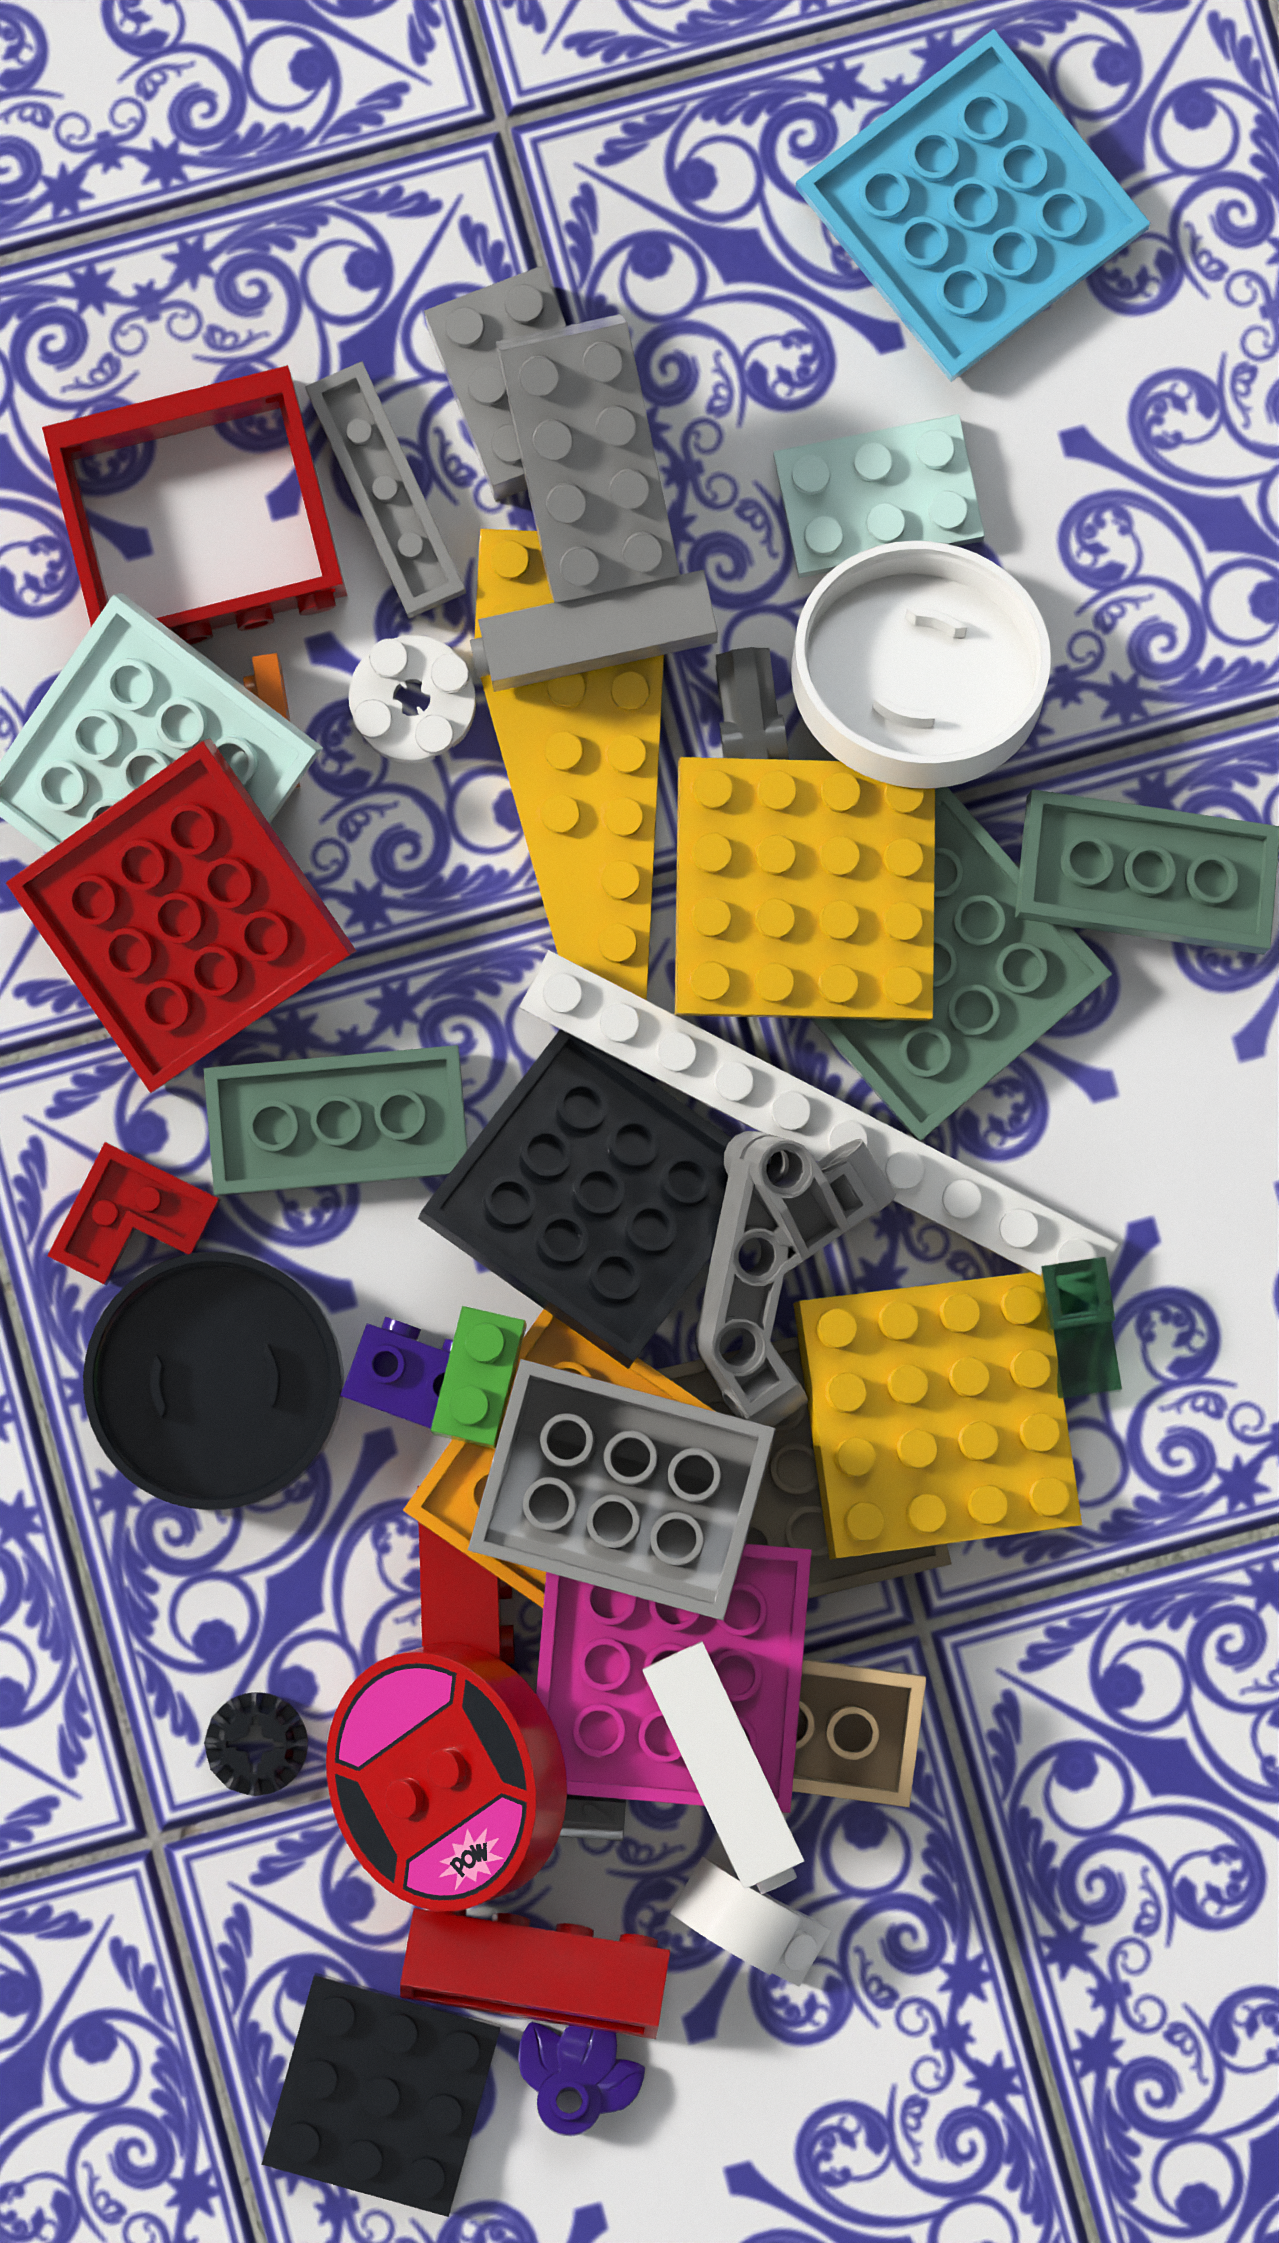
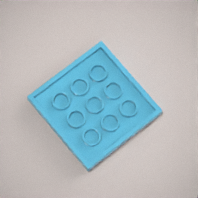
(972, 205)

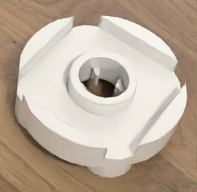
(381, 717)

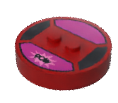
(446, 1776)

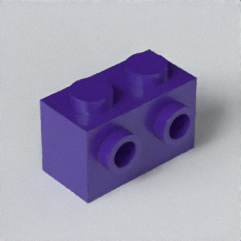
(397, 1372)

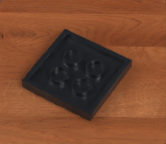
(381, 2094)

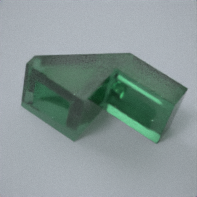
(1081, 1319)

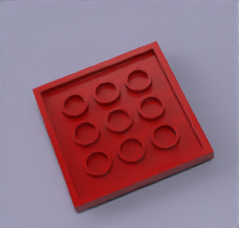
(180, 915)

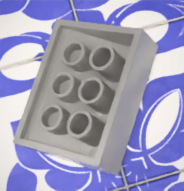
(622, 1489)

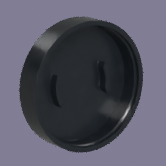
(213, 1381)

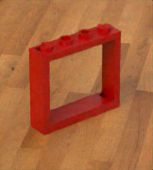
(177, 415)

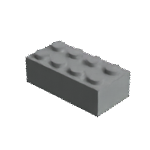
(588, 458)

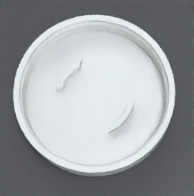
(920, 664)

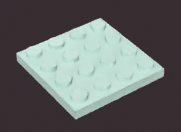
(126, 712)

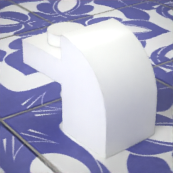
(750, 1923)

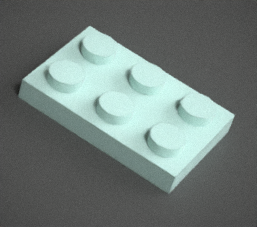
(878, 492)

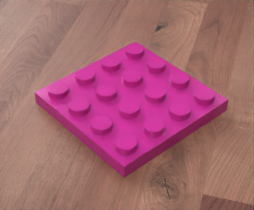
(605, 1709)

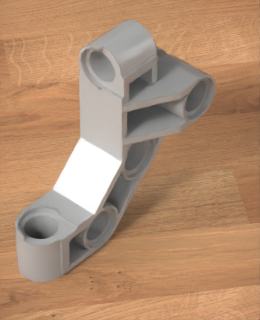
(792, 1215)

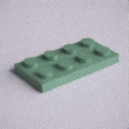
(1147, 872)
(335, 1120)

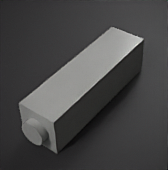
(595, 631)

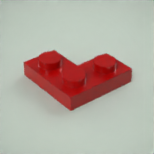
(127, 1196)

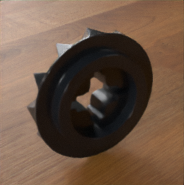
(278, 1722)

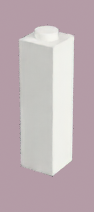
(724, 1768)

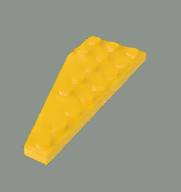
(581, 778)

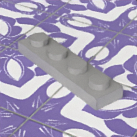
(385, 489)

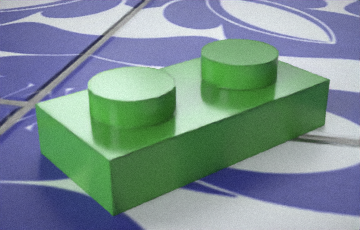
(478, 1377)

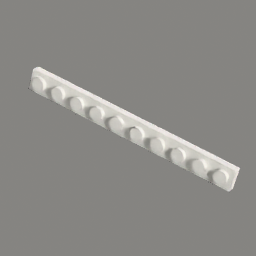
(799, 1112)

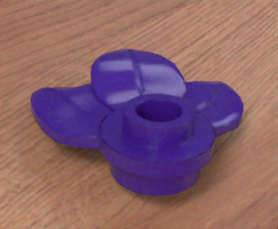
(581, 2063)

